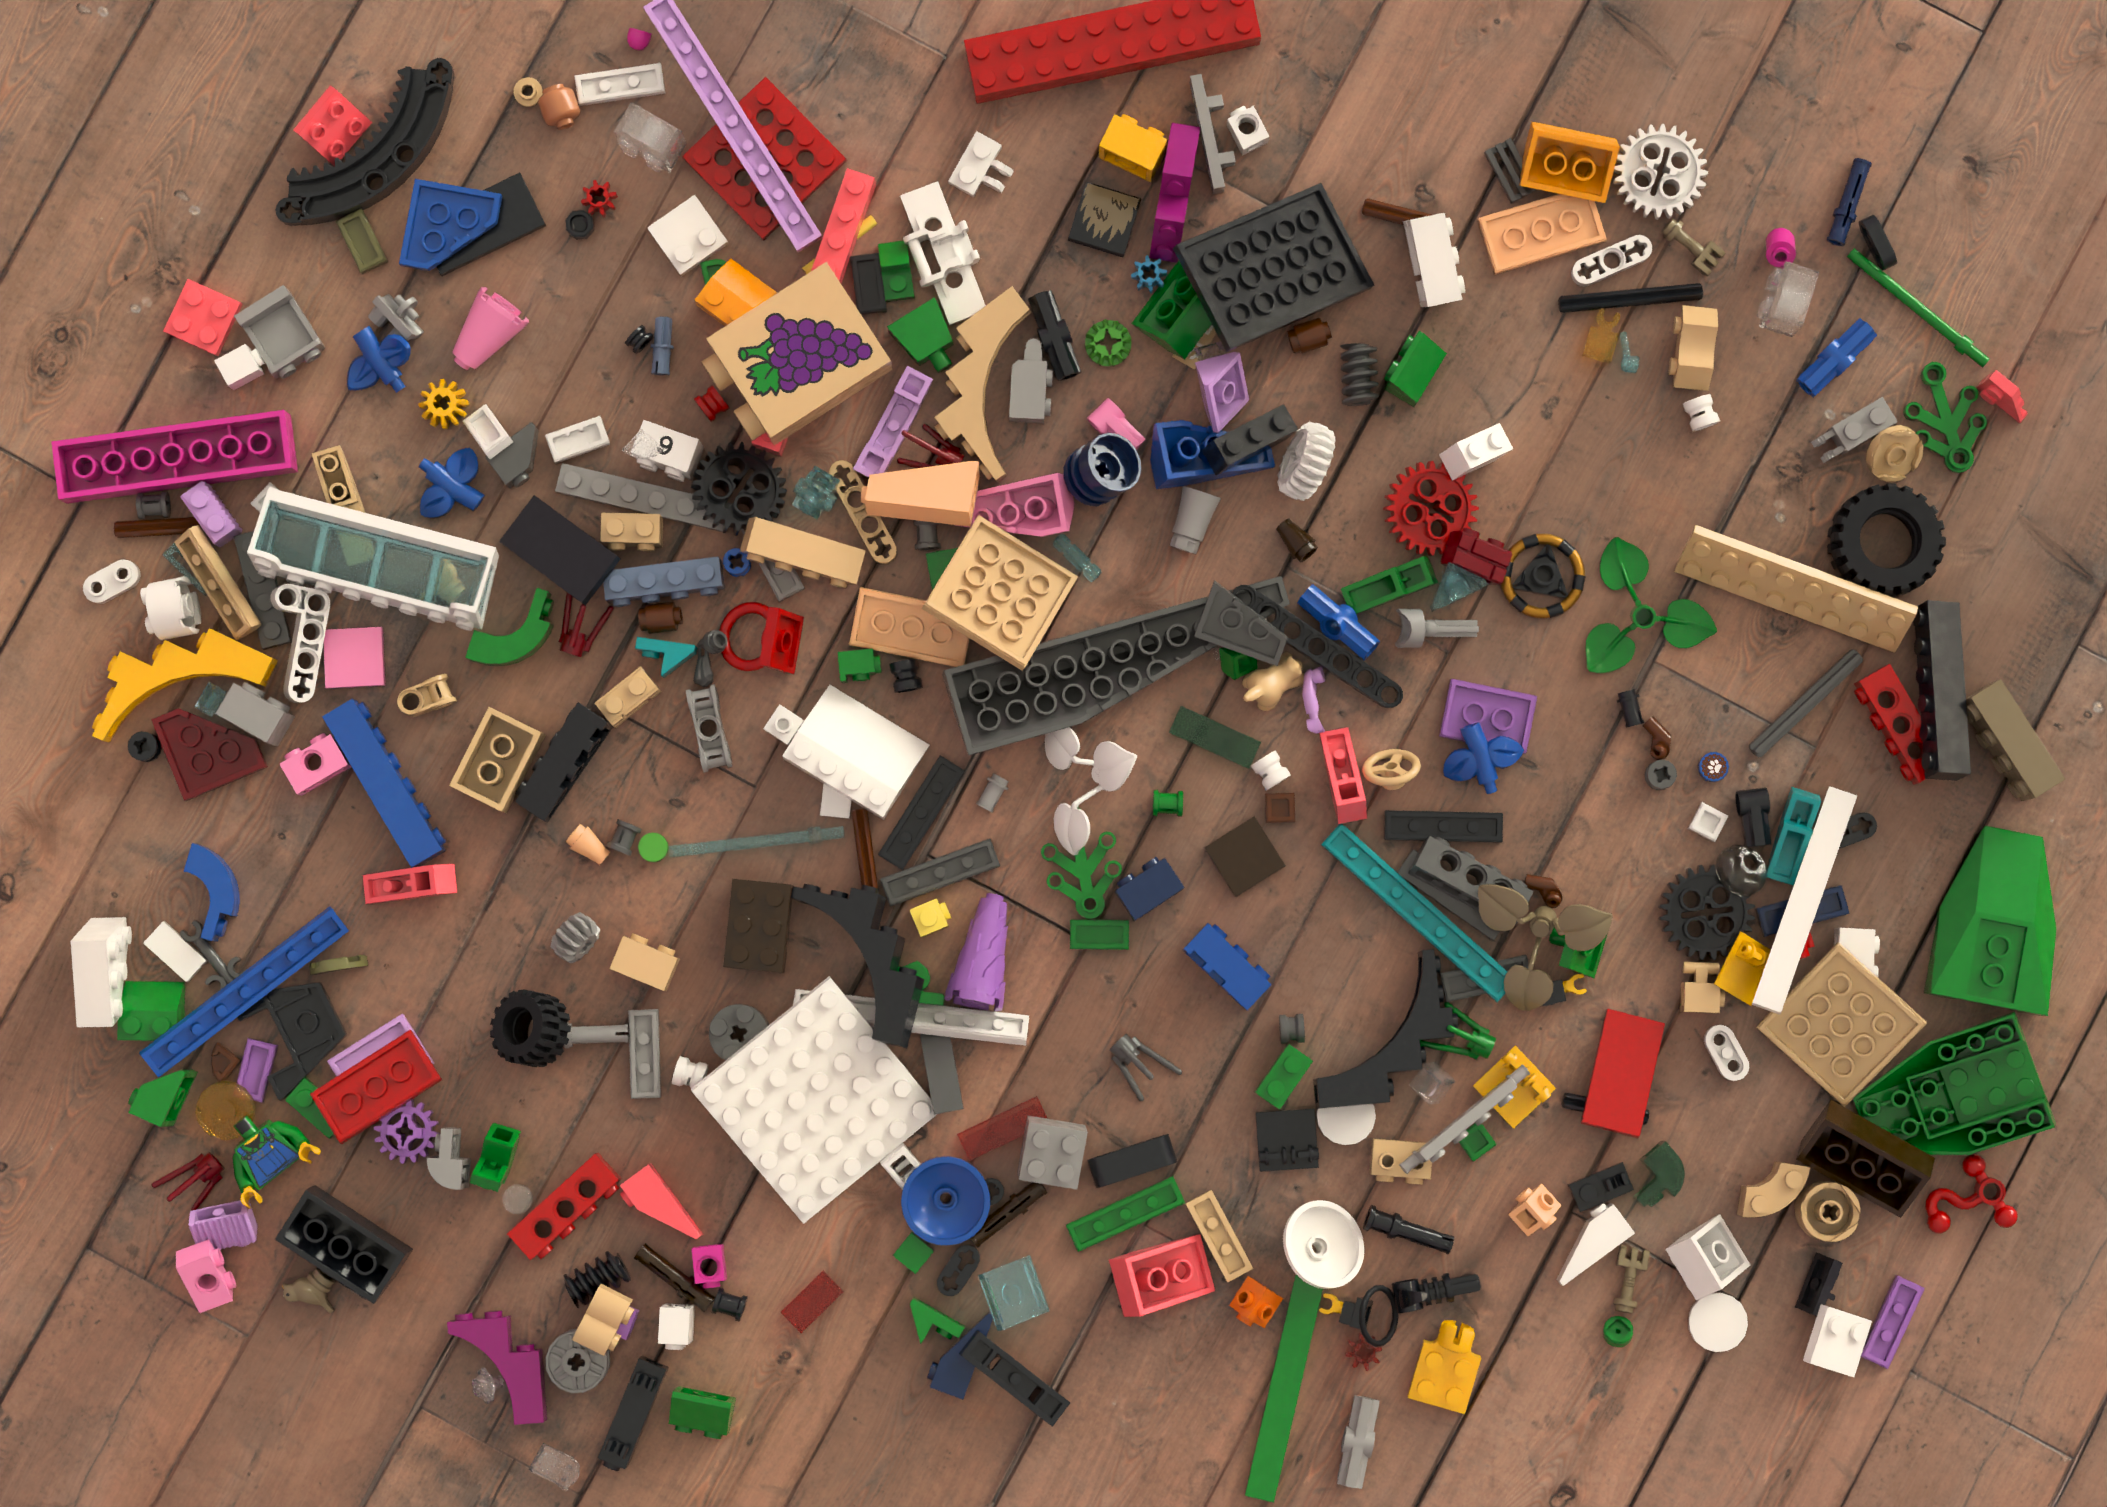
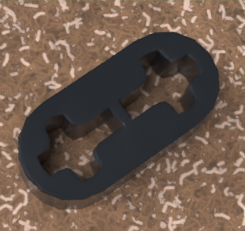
(1877, 242)
(1857, 836)
(952, 1266)

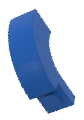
(220, 885)

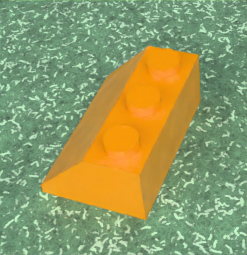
(1568, 162)
(732, 293)

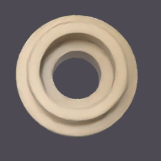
(528, 101)

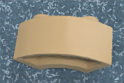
(1694, 348)
(1774, 1191)

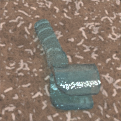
(1628, 362)

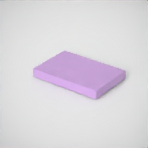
(371, 1044)

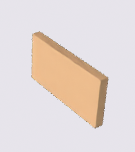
(1540, 231)
(903, 628)

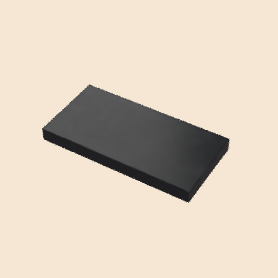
(516, 219)
(560, 550)

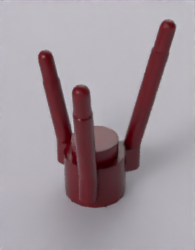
(945, 456)
(574, 641)
(207, 1169)

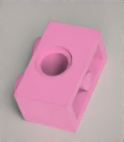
(332, 764)
(210, 1290)

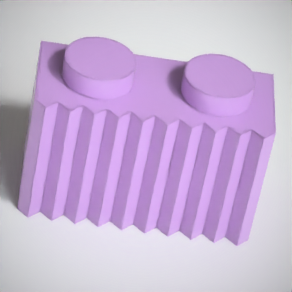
(211, 513)
(224, 1225)

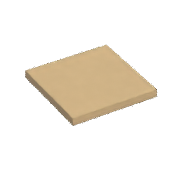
(1000, 592)
(1842, 1024)

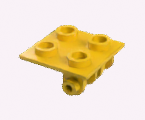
(1743, 968)
(1529, 1092)

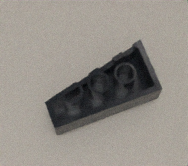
(563, 762)

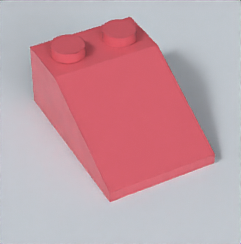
(1161, 1276)

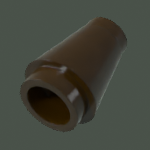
(1297, 541)

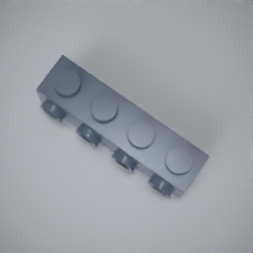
(664, 580)

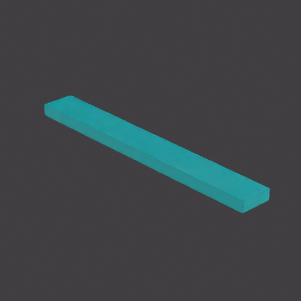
(1417, 911)

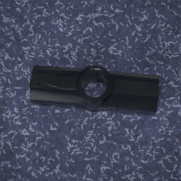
(1054, 335)

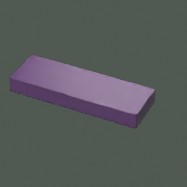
(1892, 1321)

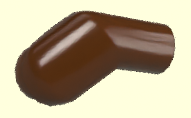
(1660, 739)
(1547, 887)

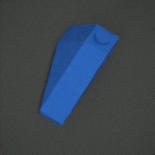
(1179, 457)

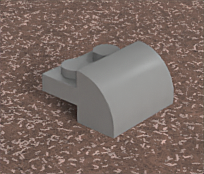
(448, 1167)

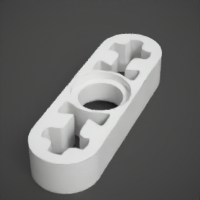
(1589, 262)

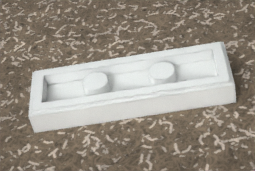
(619, 84)

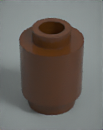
(1309, 335)
(660, 617)

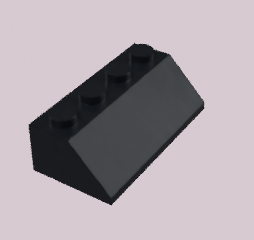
(343, 1244)

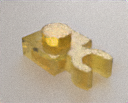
(1601, 341)

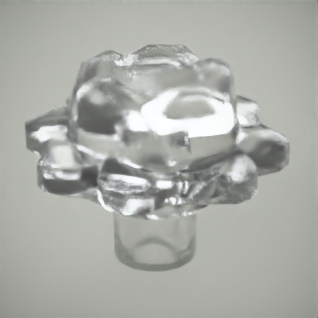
(485, 1385)

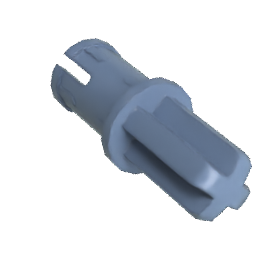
(662, 346)

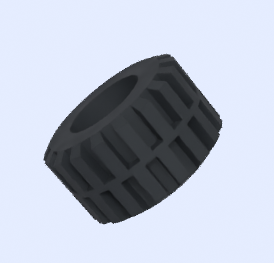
(512, 1025)

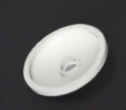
(1336, 1241)

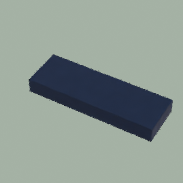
(1831, 905)

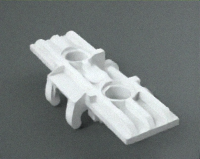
(951, 250)

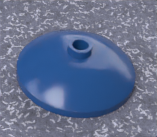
(945, 1221)

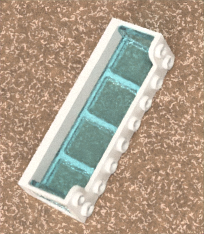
(373, 559)

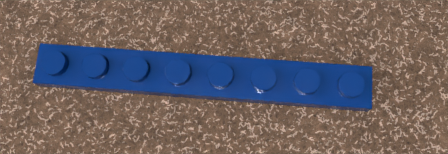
(243, 991)

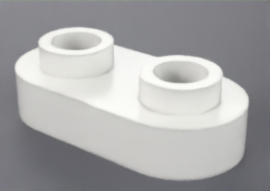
(111, 583)
(1727, 1051)

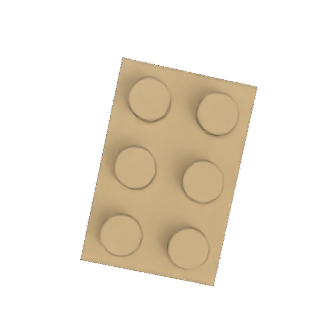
(497, 760)

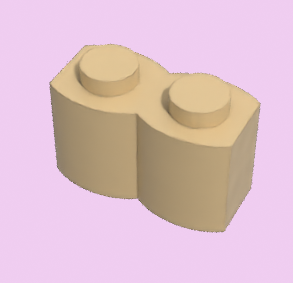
(603, 1320)

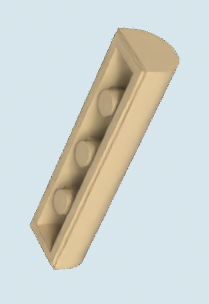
(217, 582)

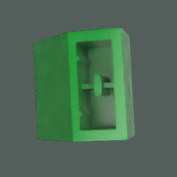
(1414, 372)

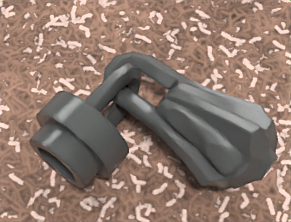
(712, 643)

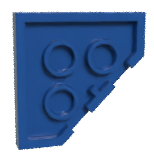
(445, 221)

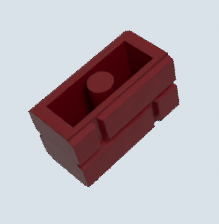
(1480, 557)

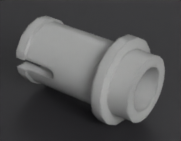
(992, 792)

